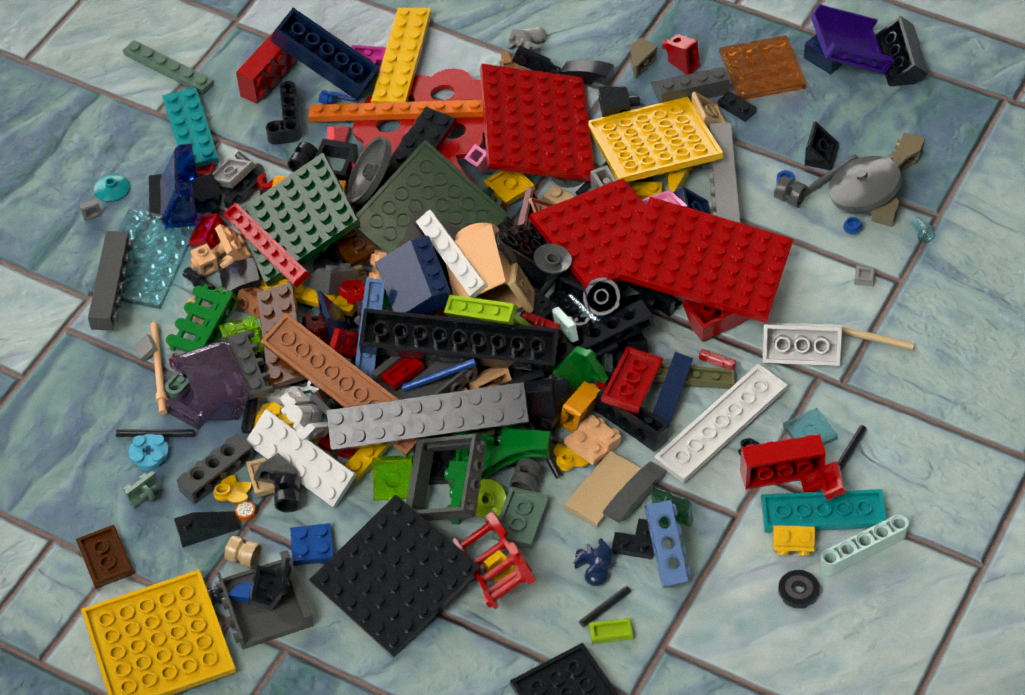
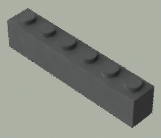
(109, 280)

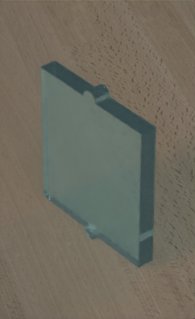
(592, 316)

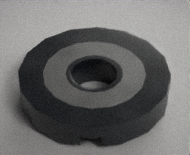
(798, 578)

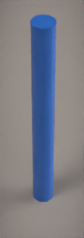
(439, 374)

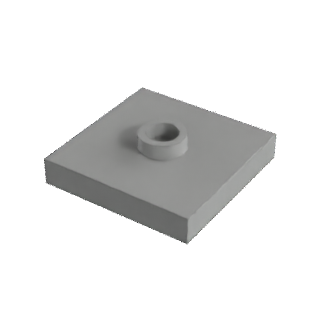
(232, 172)

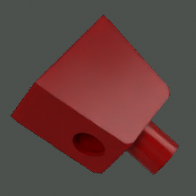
(682, 53)

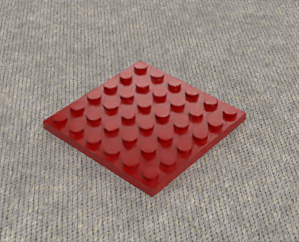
(594, 229)

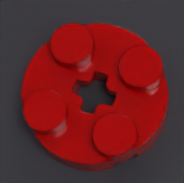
(352, 291)

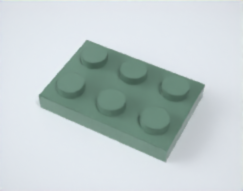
(522, 516)

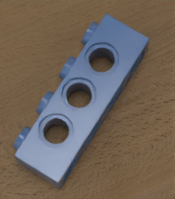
(662, 554)

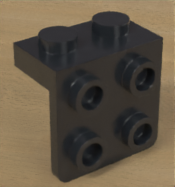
(269, 585)

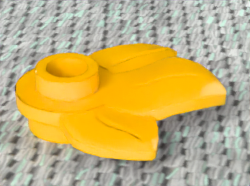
(567, 458)
(231, 490)

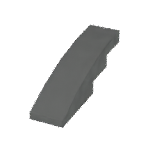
(634, 491)

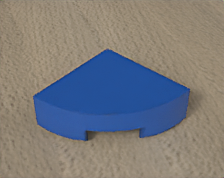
(241, 592)

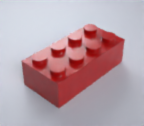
(263, 71)
(781, 461)

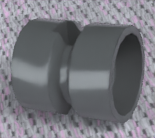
(790, 191)
(526, 474)

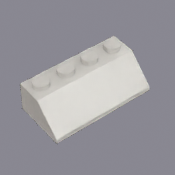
(801, 343)

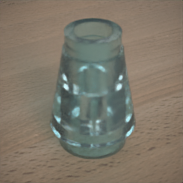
(923, 230)

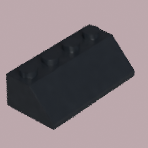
(902, 44)

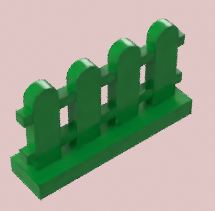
(209, 331)

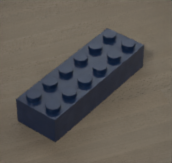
(324, 53)

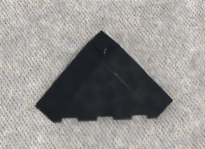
(520, 247)

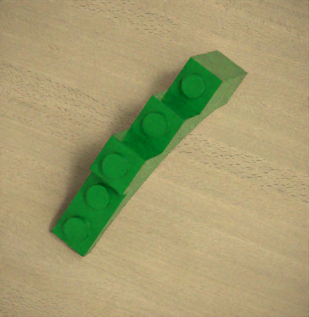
(510, 448)

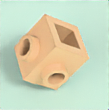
(204, 260)

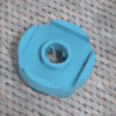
(138, 450)

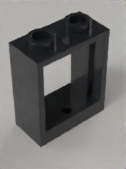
(342, 151)

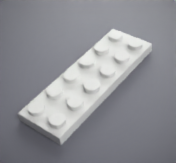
(315, 466)

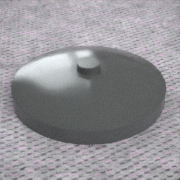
(368, 170)
(865, 184)

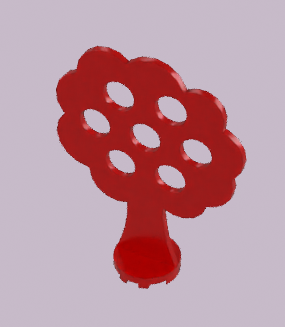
(422, 89)

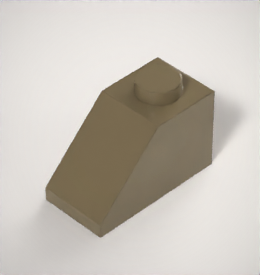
(642, 56)

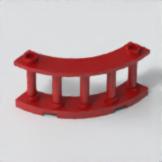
(521, 573)

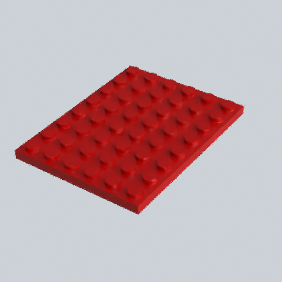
(536, 122)
(707, 259)

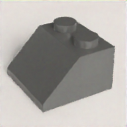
(329, 278)

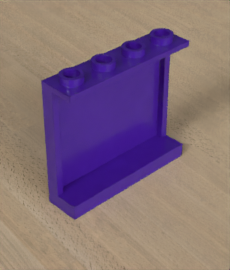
(849, 39)

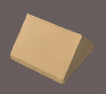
(707, 109)

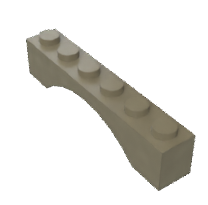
(907, 154)

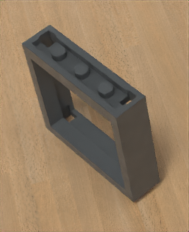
(422, 468)

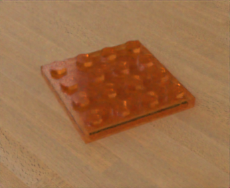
(762, 68)

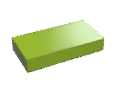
(611, 631)

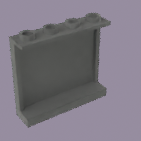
(444, 385)
(259, 625)

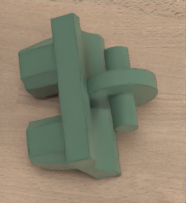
(143, 489)

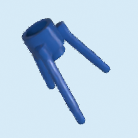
(328, 97)

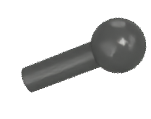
(259, 168)

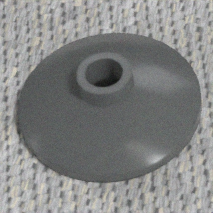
(552, 258)

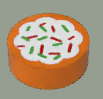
(245, 511)

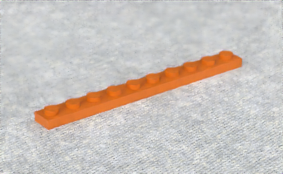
(392, 110)

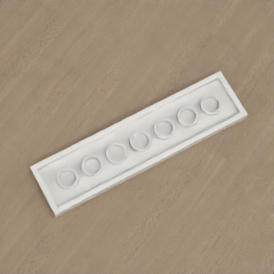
(720, 423)

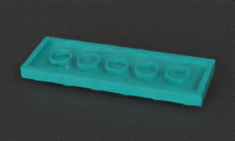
(190, 124)
(847, 511)

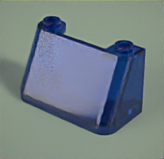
(177, 195)

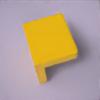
(493, 561)

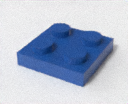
(311, 544)

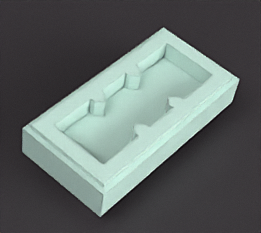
(567, 326)

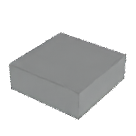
(90, 210)
(864, 276)
(145, 347)

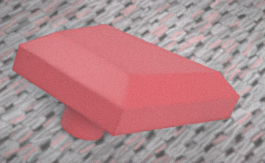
(338, 133)

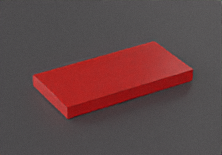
(632, 379)

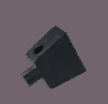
(615, 100)
(206, 194)

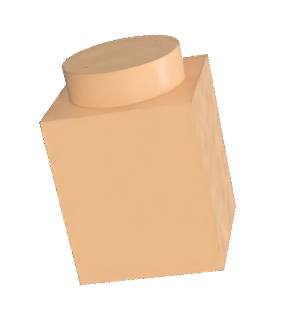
(481, 249)

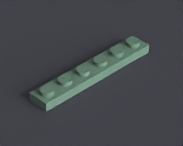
(168, 67)

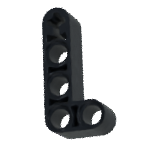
(288, 129)

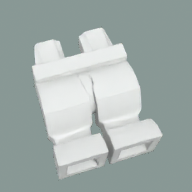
(305, 415)

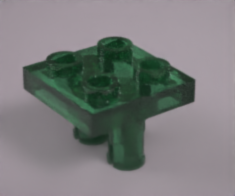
(683, 507)

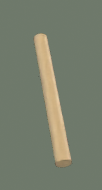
(877, 338)

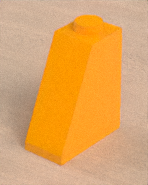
(578, 406)

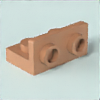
(248, 300)

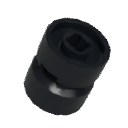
(302, 155)
(287, 493)

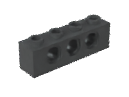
(227, 461)

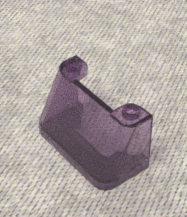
(215, 381)

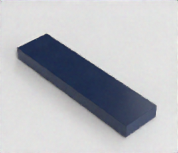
(672, 387)

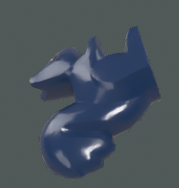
(598, 560)

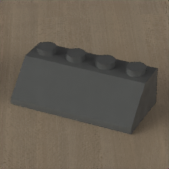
(707, 83)

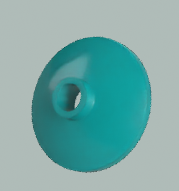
(112, 187)

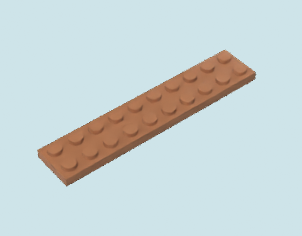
(326, 368)

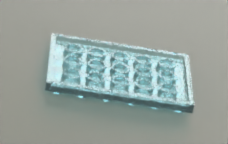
(154, 258)

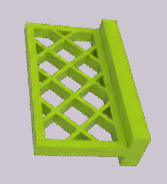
(483, 310)

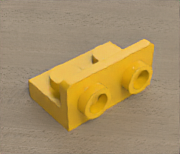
(793, 539)

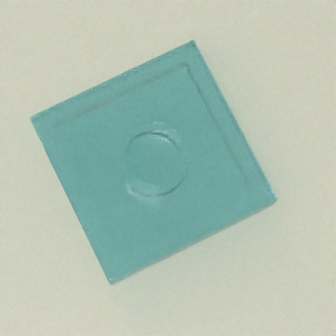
(810, 424)

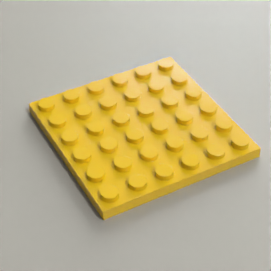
(654, 140)
(159, 638)

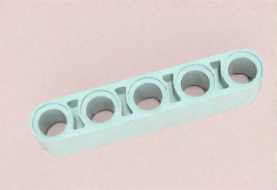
(868, 537)

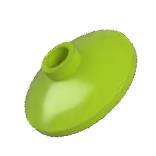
(495, 498)

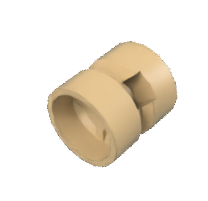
(245, 552)

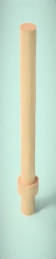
(161, 395)

